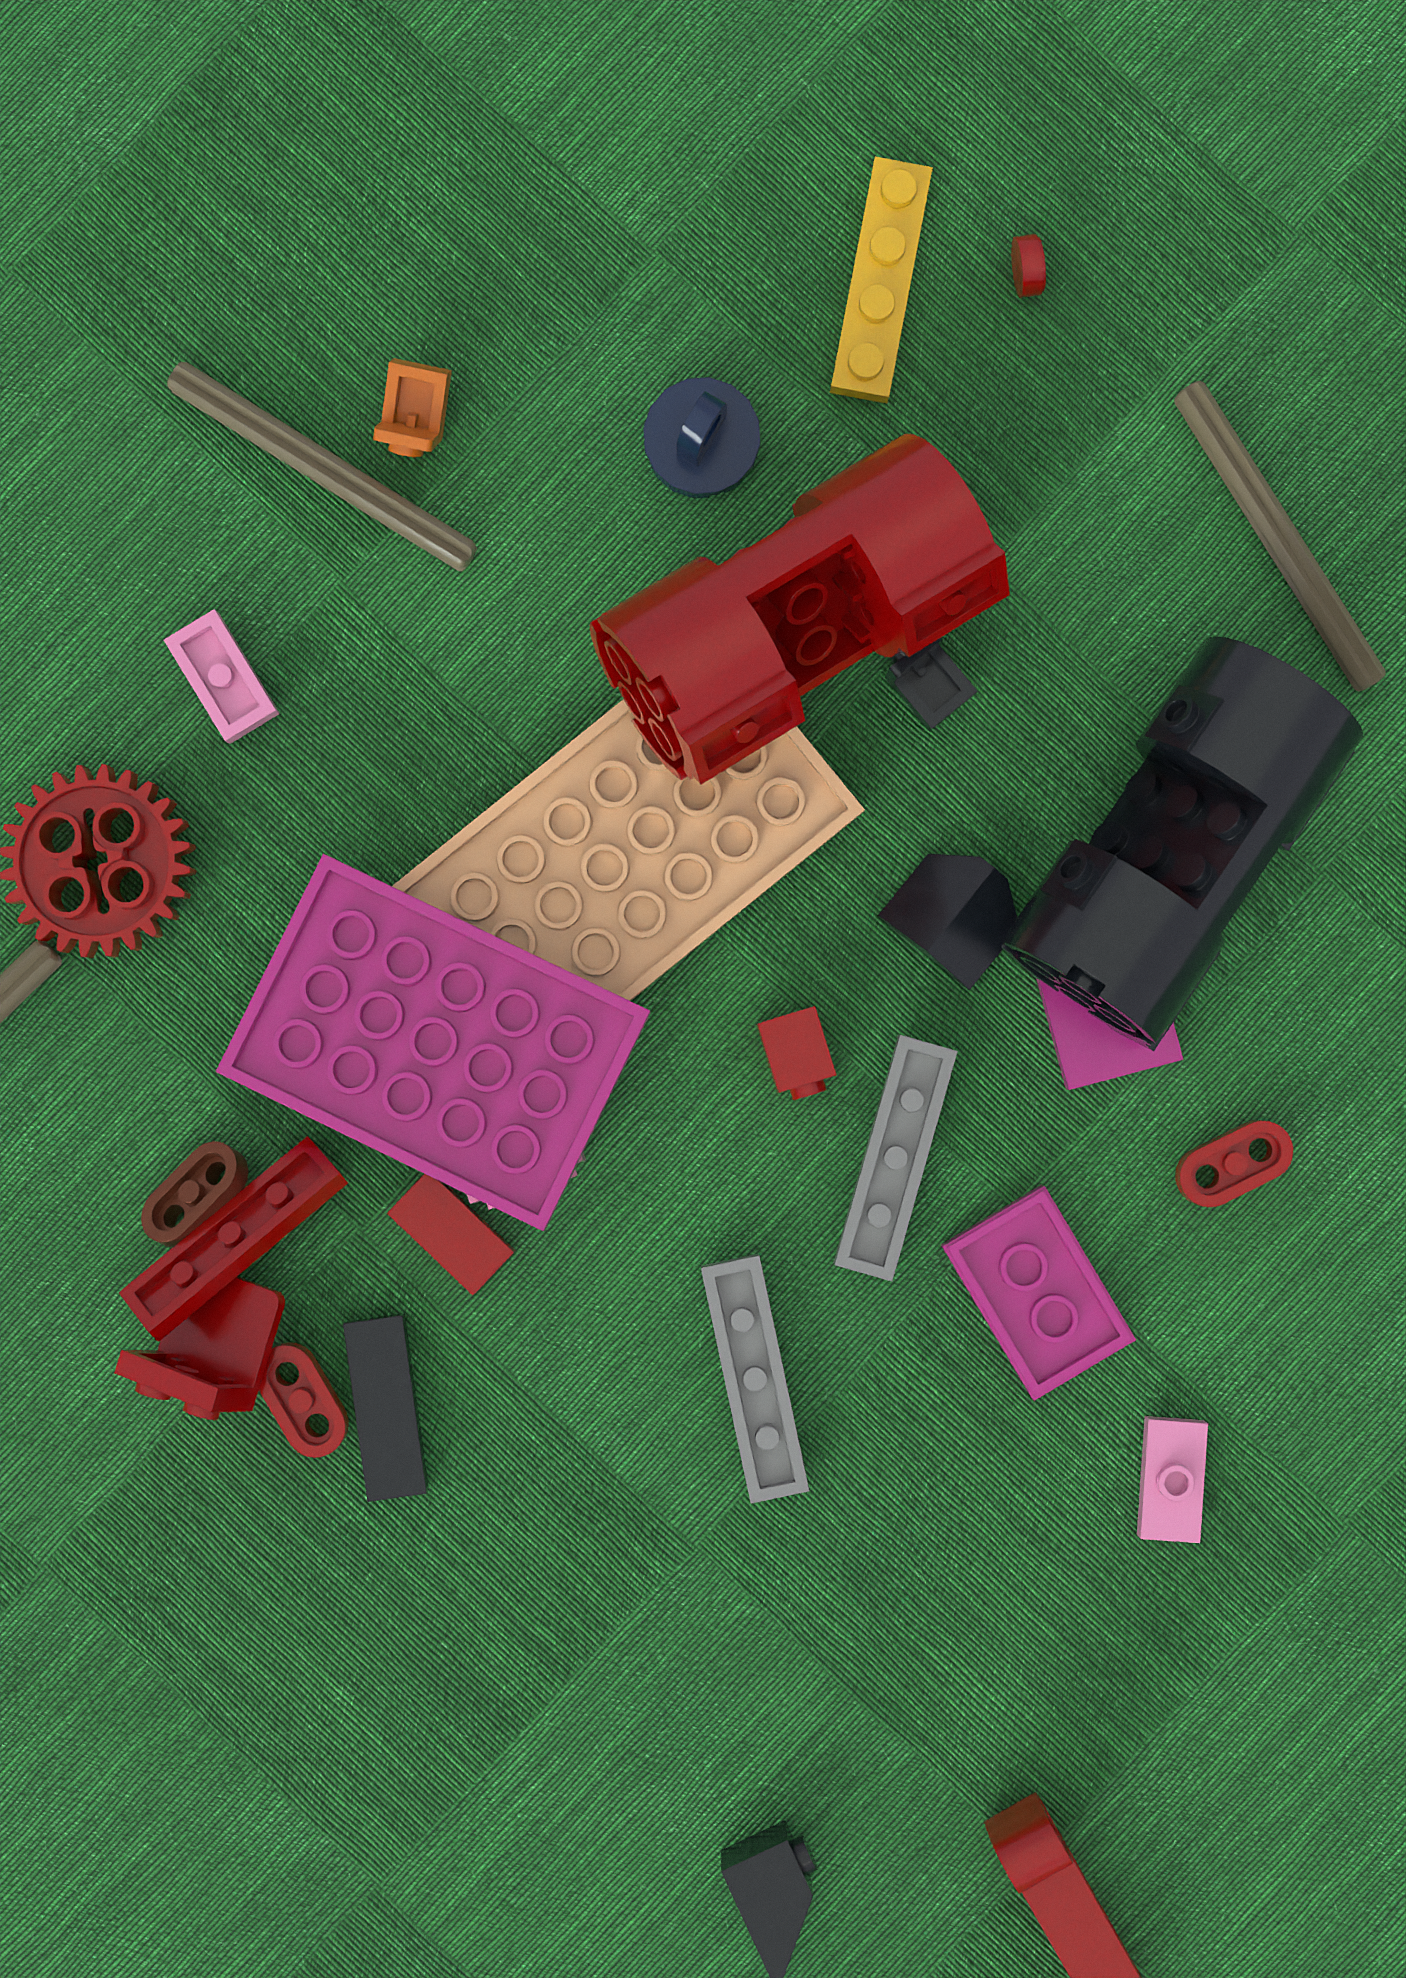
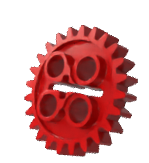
(44, 872)

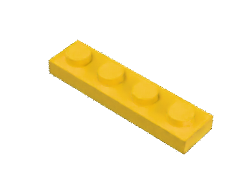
(881, 280)

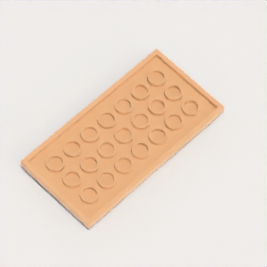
(622, 862)

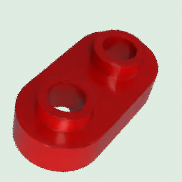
(1232, 1164)
(296, 1401)

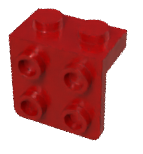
(213, 1355)

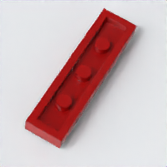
(232, 1238)

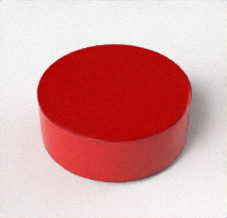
(1028, 265)

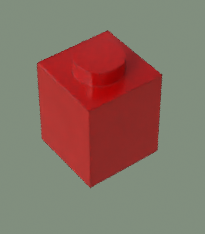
(797, 1052)

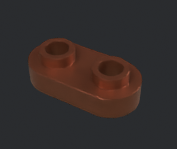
(195, 1191)

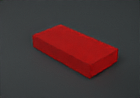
(451, 1232)

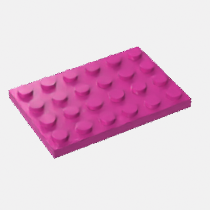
(433, 1042)

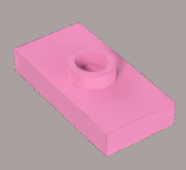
(1172, 1479)

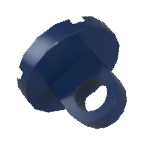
(701, 437)

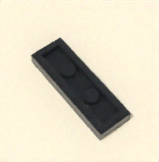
(386, 1407)

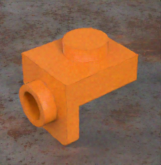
(413, 407)

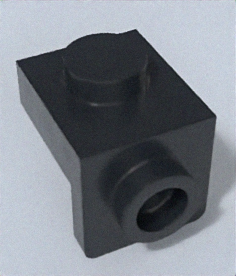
(929, 683)

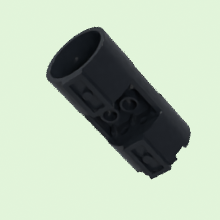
(1222, 785)

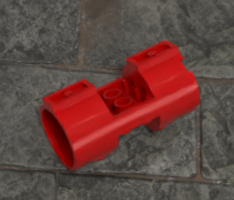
(864, 567)

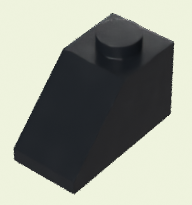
(772, 1890)

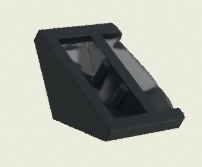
(954, 913)

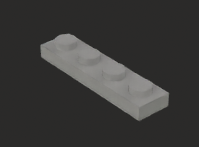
(895, 1157)
(754, 1378)

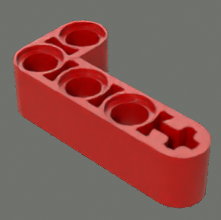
(1057, 1891)

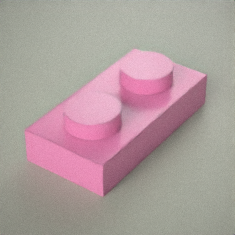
(221, 676)

